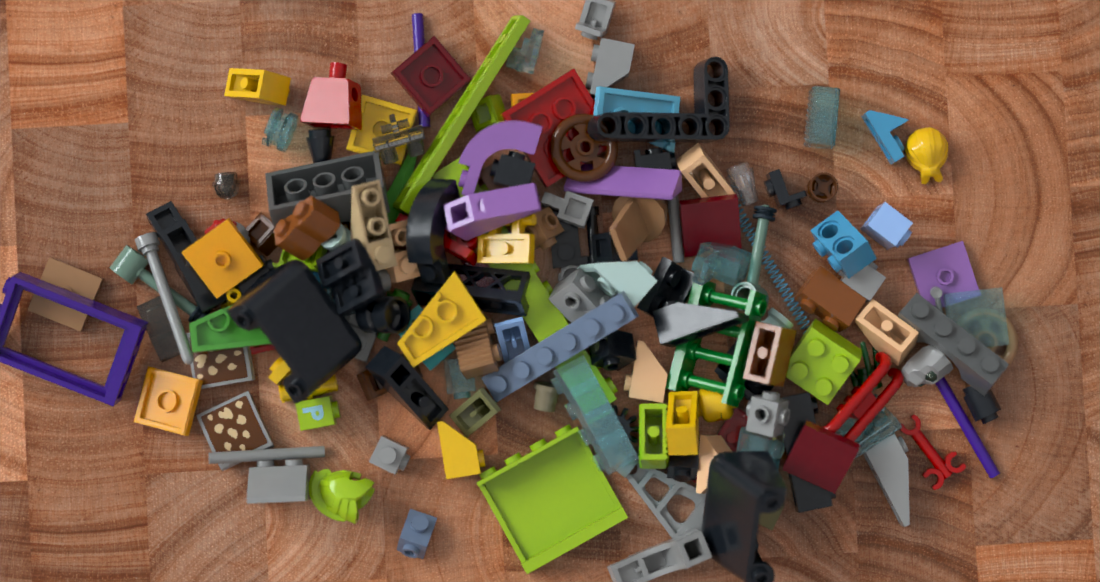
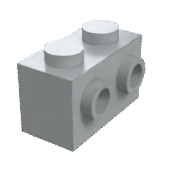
(577, 295)

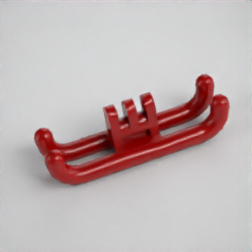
(863, 404)

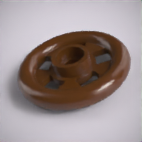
(572, 169)

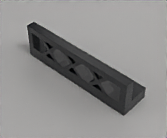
(487, 298)

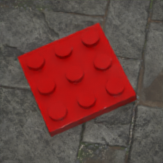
(548, 108)

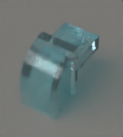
(720, 262)

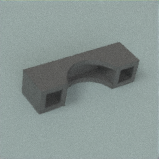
(974, 360)

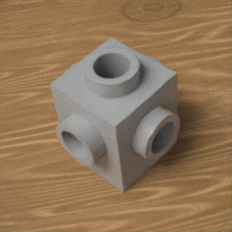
(767, 414)

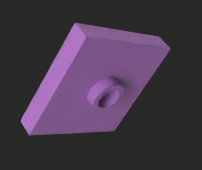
(944, 268)

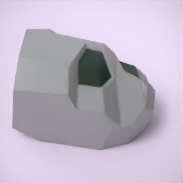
(926, 367)

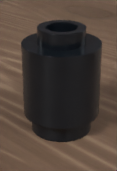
(981, 407)

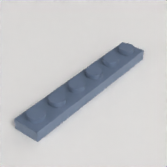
(560, 346)

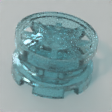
(280, 129)

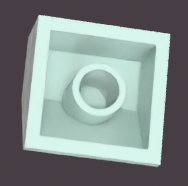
(617, 277)

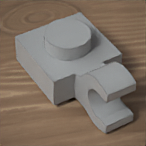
(572, 208)

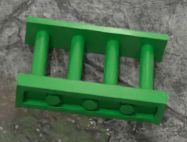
(685, 356)

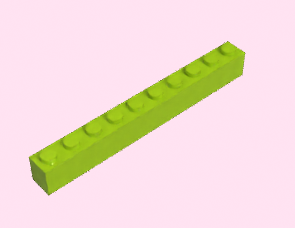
(542, 315)

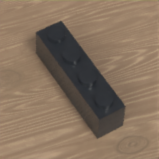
(805, 494)

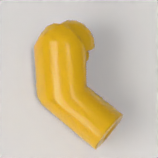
(232, 295)

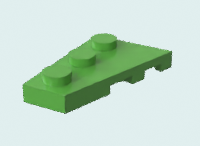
(220, 332)

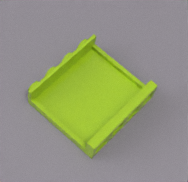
(551, 498)

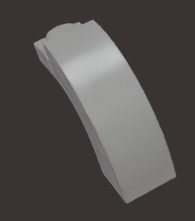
(662, 559)

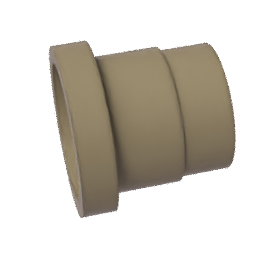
(545, 396)

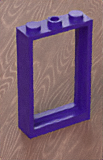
(124, 357)

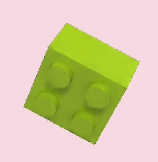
(822, 361)

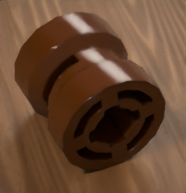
(827, 186)

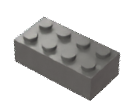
(326, 181)

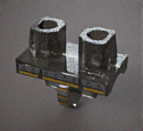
(386, 144)

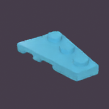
(635, 101)

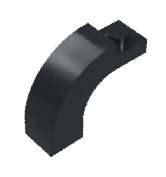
(427, 228)

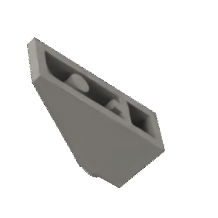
(891, 471)

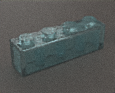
(595, 414)

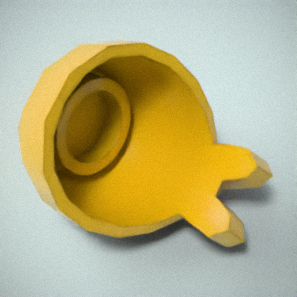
(927, 153)

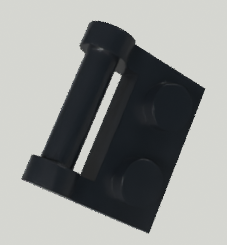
(567, 249)

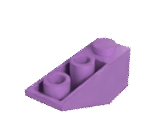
(490, 210)

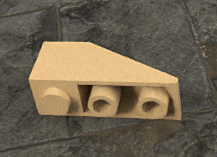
(371, 224)

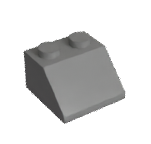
(278, 483)

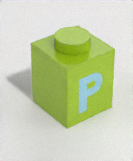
(317, 413)

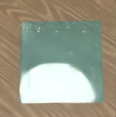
(980, 314)

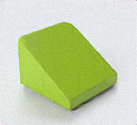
(488, 112)

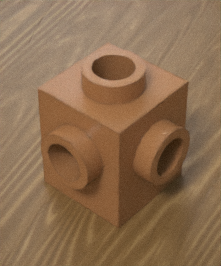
(546, 229)

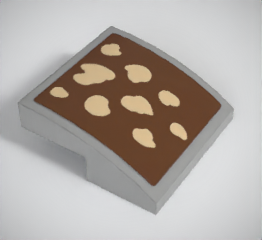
(222, 366)
(235, 427)

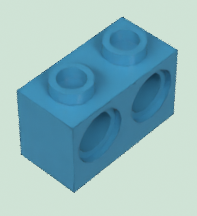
(842, 244)

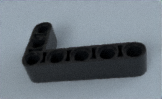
(672, 122)

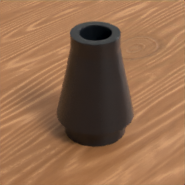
(320, 144)

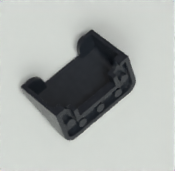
(299, 324)
(737, 492)

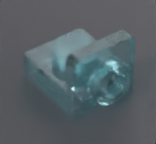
(526, 58)
(456, 382)

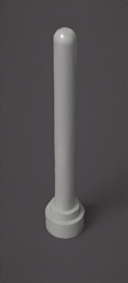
(148, 245)

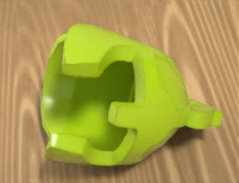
(339, 495)

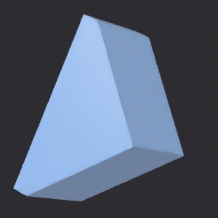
(512, 338)

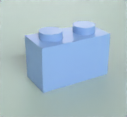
(887, 226)

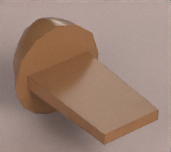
(636, 222)

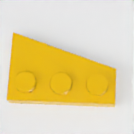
(441, 322)

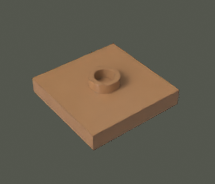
(73, 280)

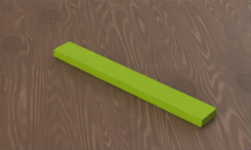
(461, 112)

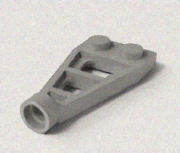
(659, 508)

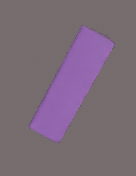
(631, 182)

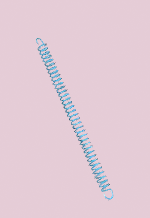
(791, 309)

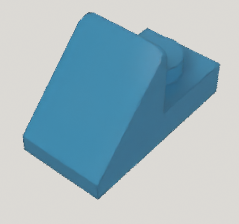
(880, 127)

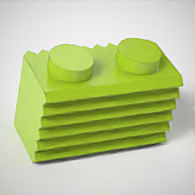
(652, 436)

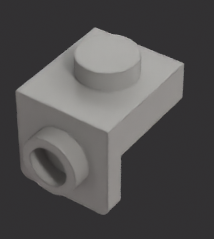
(595, 18)

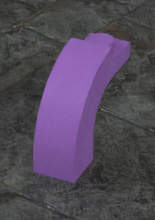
(502, 135)

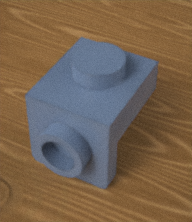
(416, 534)

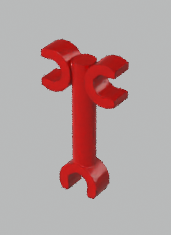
(942, 469)

